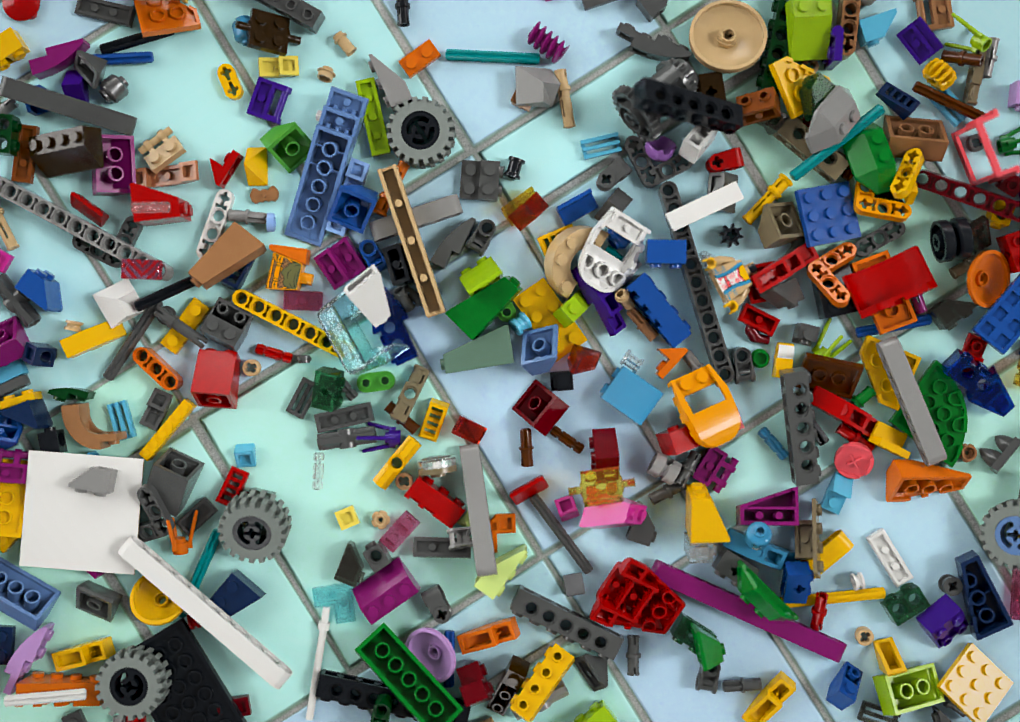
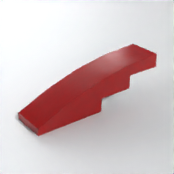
(783, 267)

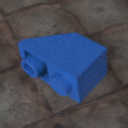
(844, 686)

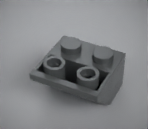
(227, 324)

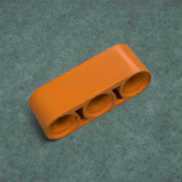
(149, 367)

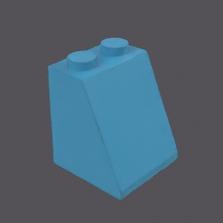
(630, 394)

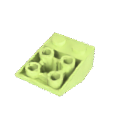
(506, 569)

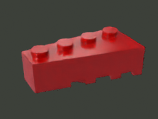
(678, 440)

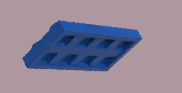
(1002, 321)

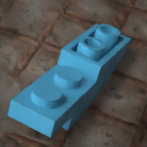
(771, 555)

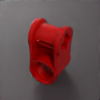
(727, 160)

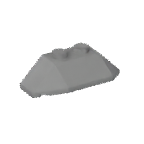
(832, 120)

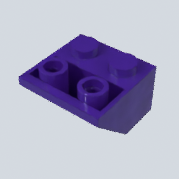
(943, 621)

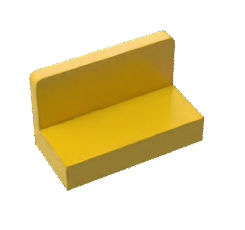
(889, 439)

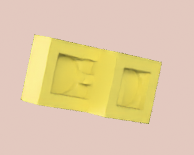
(278, 66)

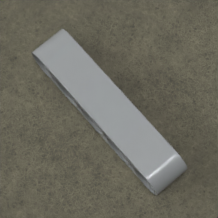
(424, 215)

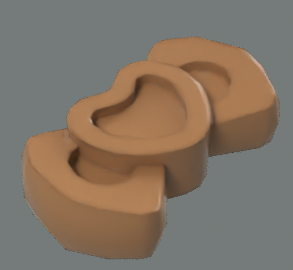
(269, 195)

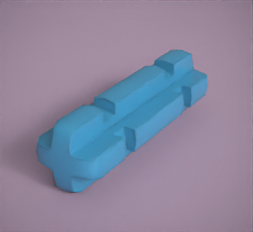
(773, 443)

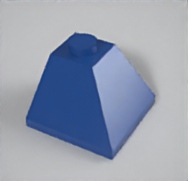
(353, 207)

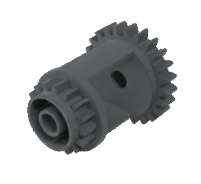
(648, 124)

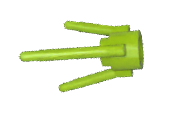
(978, 41)
(827, 352)

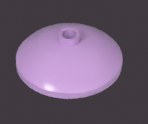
(433, 652)

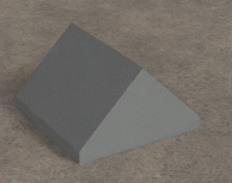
(97, 600)

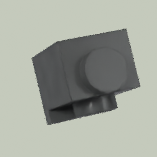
(805, 334)

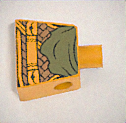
(287, 274)

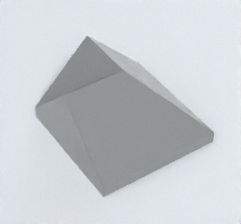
(535, 86)

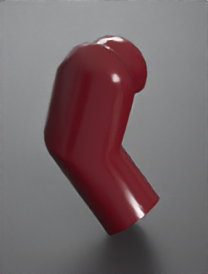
(755, 336)

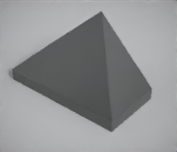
(593, 670)

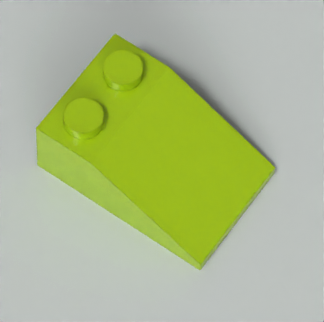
(808, 29)
(480, 276)
(908, 690)

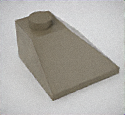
(779, 225)

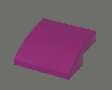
(341, 263)

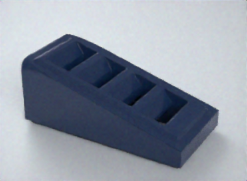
(903, 103)
(239, 280)

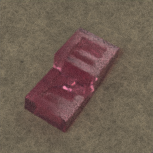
(399, 531)

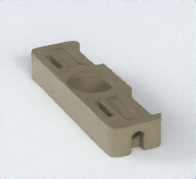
(973, 83)
(404, 405)

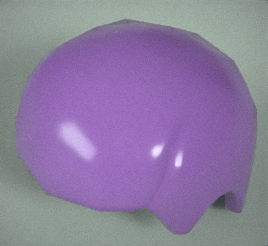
(661, 149)

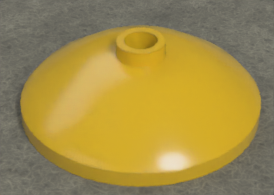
(146, 604)

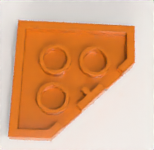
(165, 17)

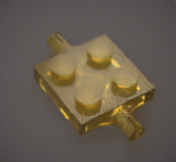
(601, 486)

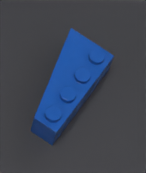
(658, 310)

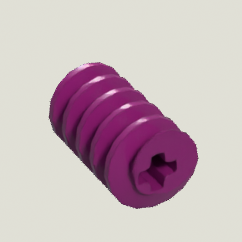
(547, 43)

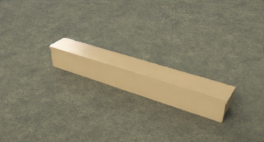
(411, 241)

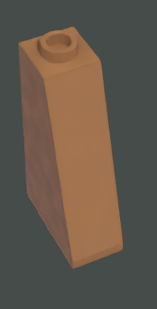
(227, 255)

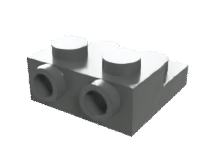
(481, 180)

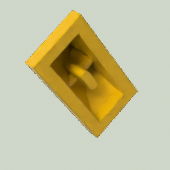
(256, 166)

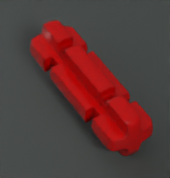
(273, 353)

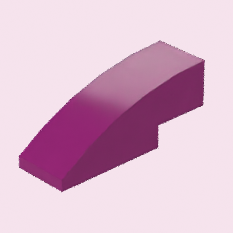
(57, 59)

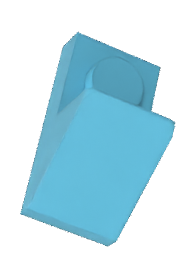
(836, 493)

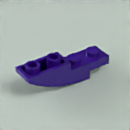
(604, 303)

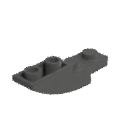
(660, 50)

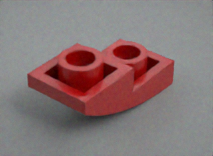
(975, 346)

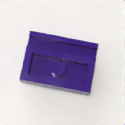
(920, 40)

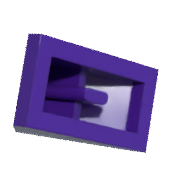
(75, 86)

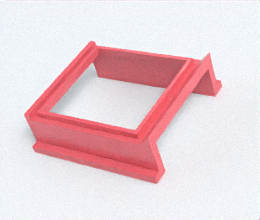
(978, 123)

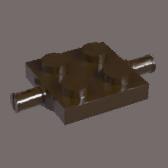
(268, 32)

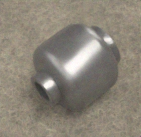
(113, 88)

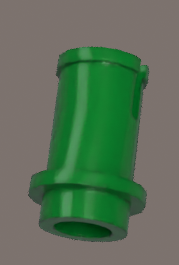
(864, 396)

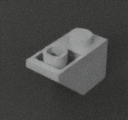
(97, 479)

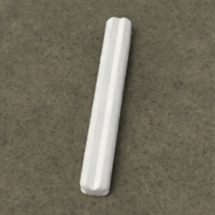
(45, 697)

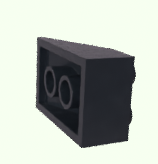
(824, 306)

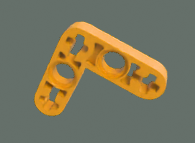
(869, 199)

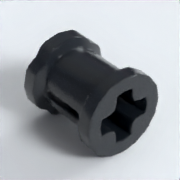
(514, 168)

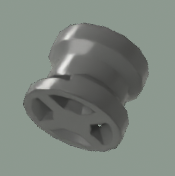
(945, 585)

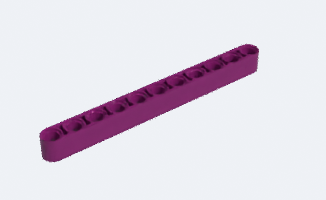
(735, 606)

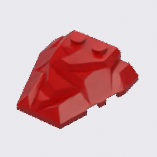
(636, 598)

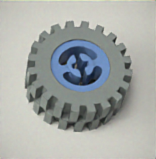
(994, 535)

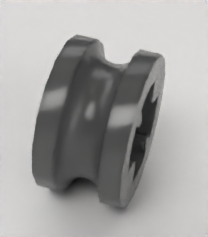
(969, 145)

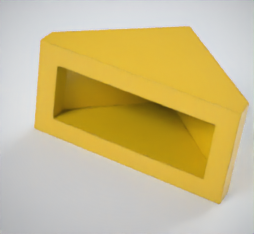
(889, 657)

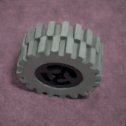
(403, 143)
(259, 512)
(141, 667)

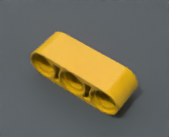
(833, 549)

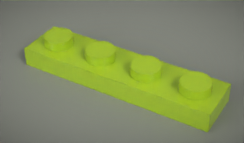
(374, 118)

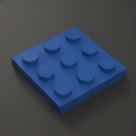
(827, 214)

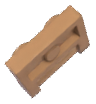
(940, 14)

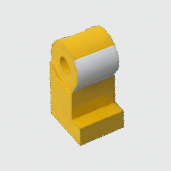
(783, 358)

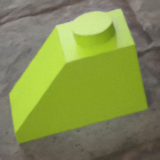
(571, 309)

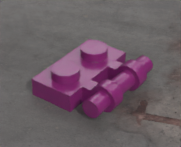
(710, 465)
(16, 472)

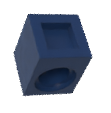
(33, 356)

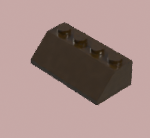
(67, 151)

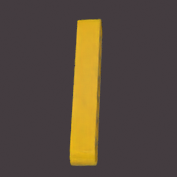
(284, 321)

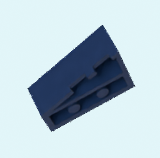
(236, 593)

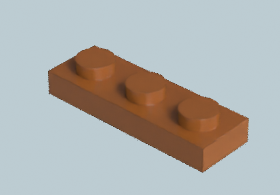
(23, 165)

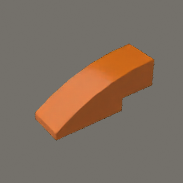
(489, 635)

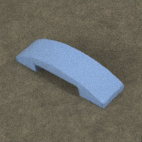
(355, 175)

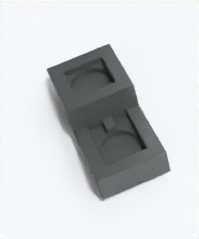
(156, 410)

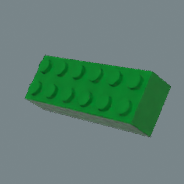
(407, 677)

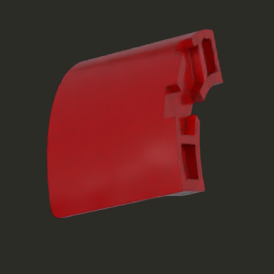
(890, 282)

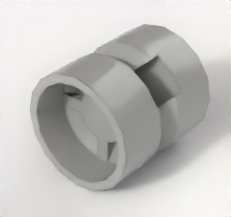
(664, 468)

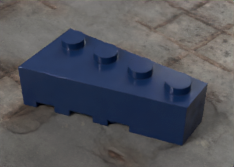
(982, 602)

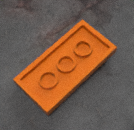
(890, 318)

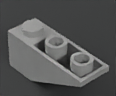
(391, 83)

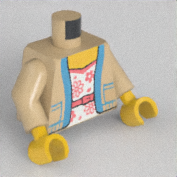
(730, 279)

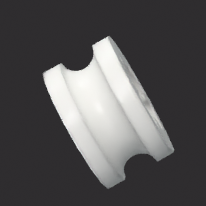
(857, 581)

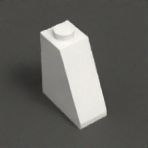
(369, 295)

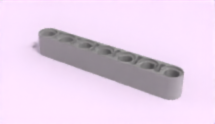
(911, 401)
(478, 510)

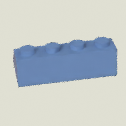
(25, 596)

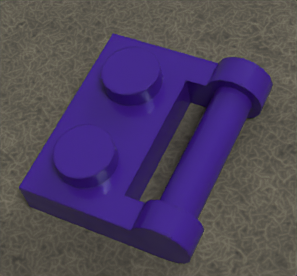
(835, 49)
(263, 98)

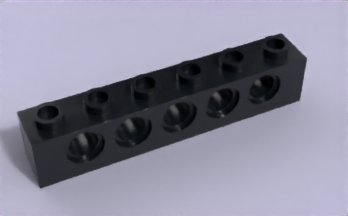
(687, 106)

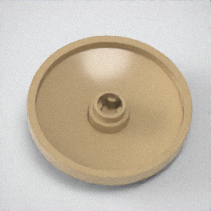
(728, 36)

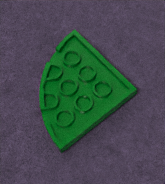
(946, 409)

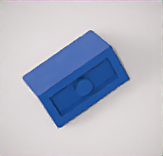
(577, 207)

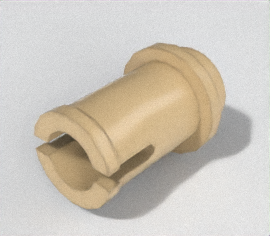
(344, 43)
(622, 296)

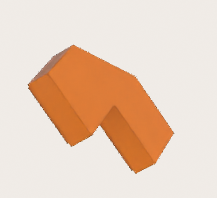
(502, 524)

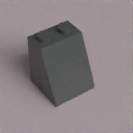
(175, 478)

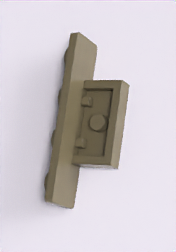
(808, 541)

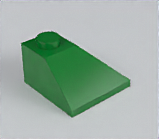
(707, 647)

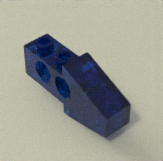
(397, 316)
(989, 394)

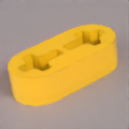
(226, 84)

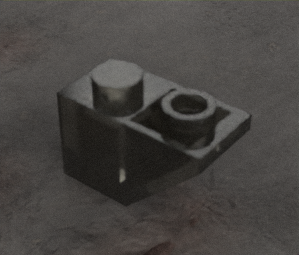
(948, 312)

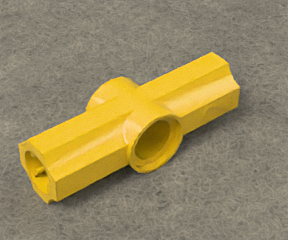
(389, 471)

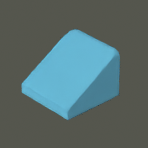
(245, 455)

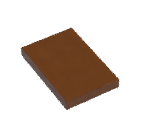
(832, 374)

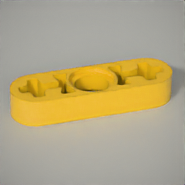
(908, 181)

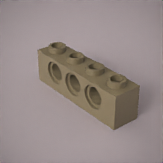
(799, 147)

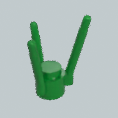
(1006, 144)

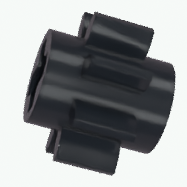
(726, 239)

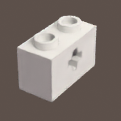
(696, 143)

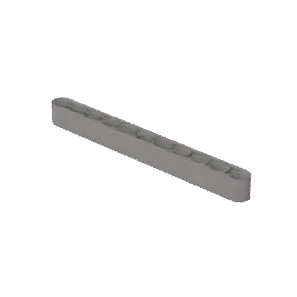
(71, 223)

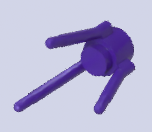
(392, 437)

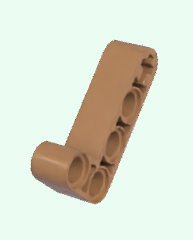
(850, 22)

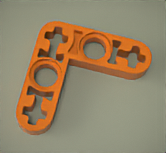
(826, 273)

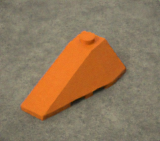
(914, 478)

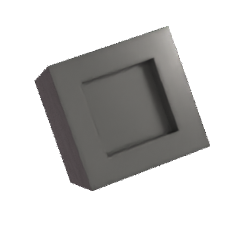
(377, 564)

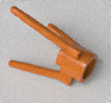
(180, 544)

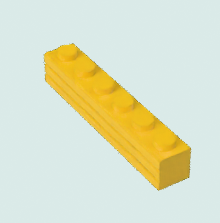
(167, 429)

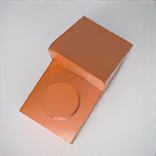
(673, 356)

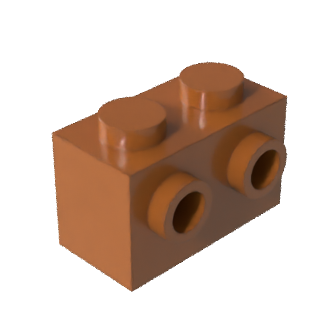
(759, 105)

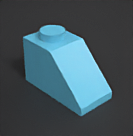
(874, 28)

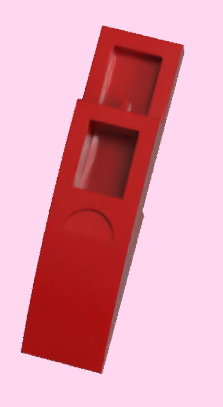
(843, 411)

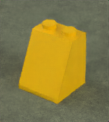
(702, 517)

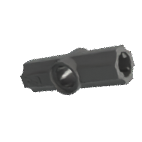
(17, 302)
(345, 438)

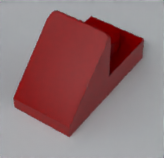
(223, 173)

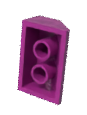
(118, 166)
(12, 340)
(385, 590)

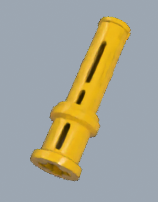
(773, 192)

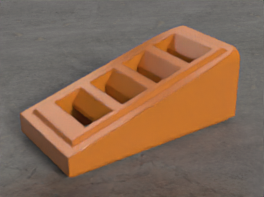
(298, 254)

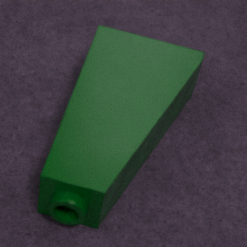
(484, 307)

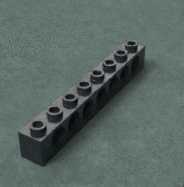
(366, 687)

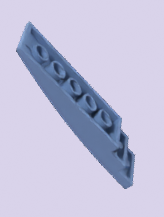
(326, 164)

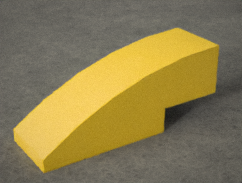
(91, 339)
(83, 654)
(770, 699)

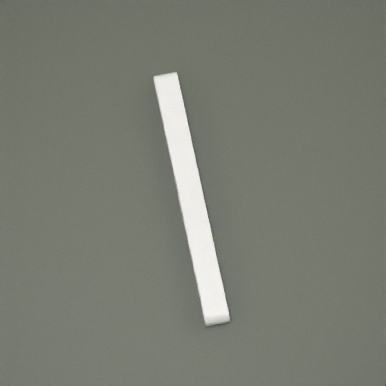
(205, 612)

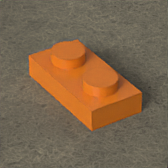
(419, 58)

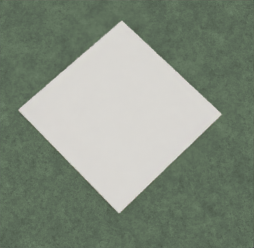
(73, 527)

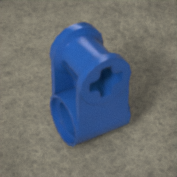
(375, 257)

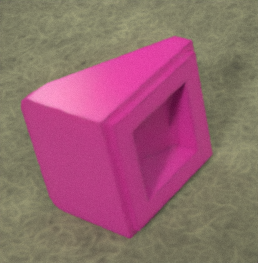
(566, 508)

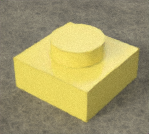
(347, 517)

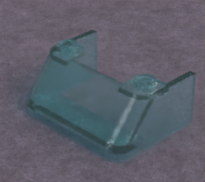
(348, 339)

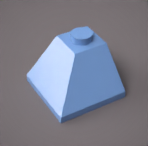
(539, 349)

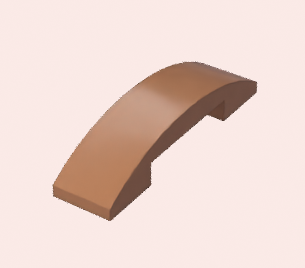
(169, 176)

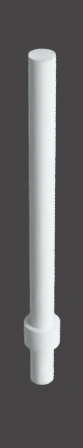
(323, 627)

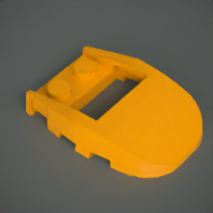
(714, 424)

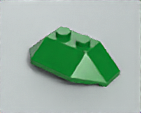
(871, 159)
(761, 596)

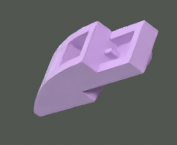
(27, 653)

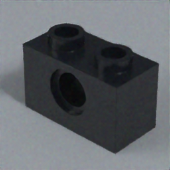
(398, 265)

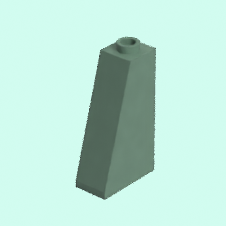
(483, 352)

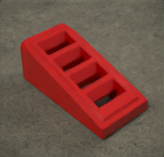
(223, 491)

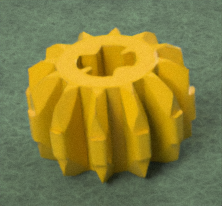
(939, 74)

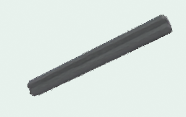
(131, 342)
(561, 534)

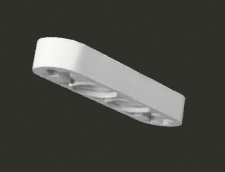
(211, 223)

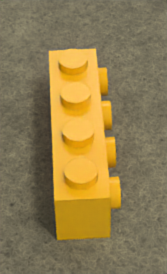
(542, 683)

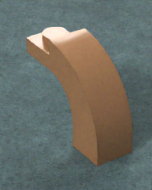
(82, 429)

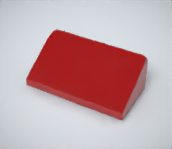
(88, 209)
(758, 319)
(528, 489)

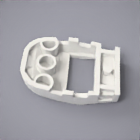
(601, 268)

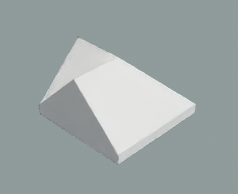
(118, 302)

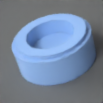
(271, 222)

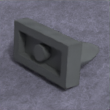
(996, 459)

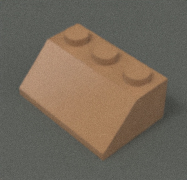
(916, 133)

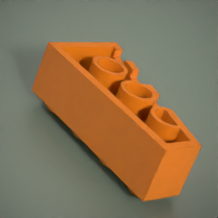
(57, 681)

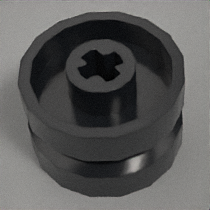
(951, 239)

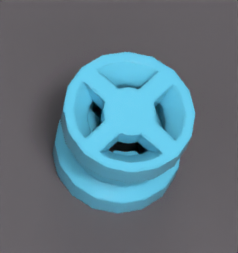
(520, 323)

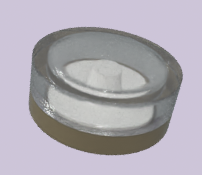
(436, 465)

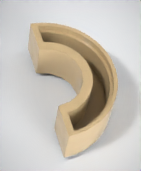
(560, 255)

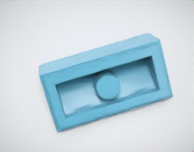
(13, 370)

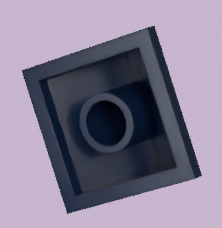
(30, 413)

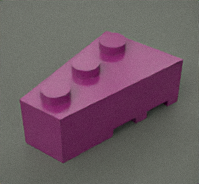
(774, 510)

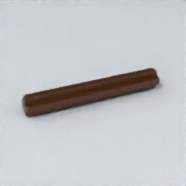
(946, 100)

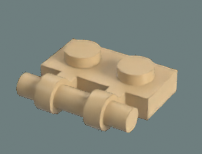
(165, 153)

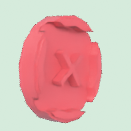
(853, 460)

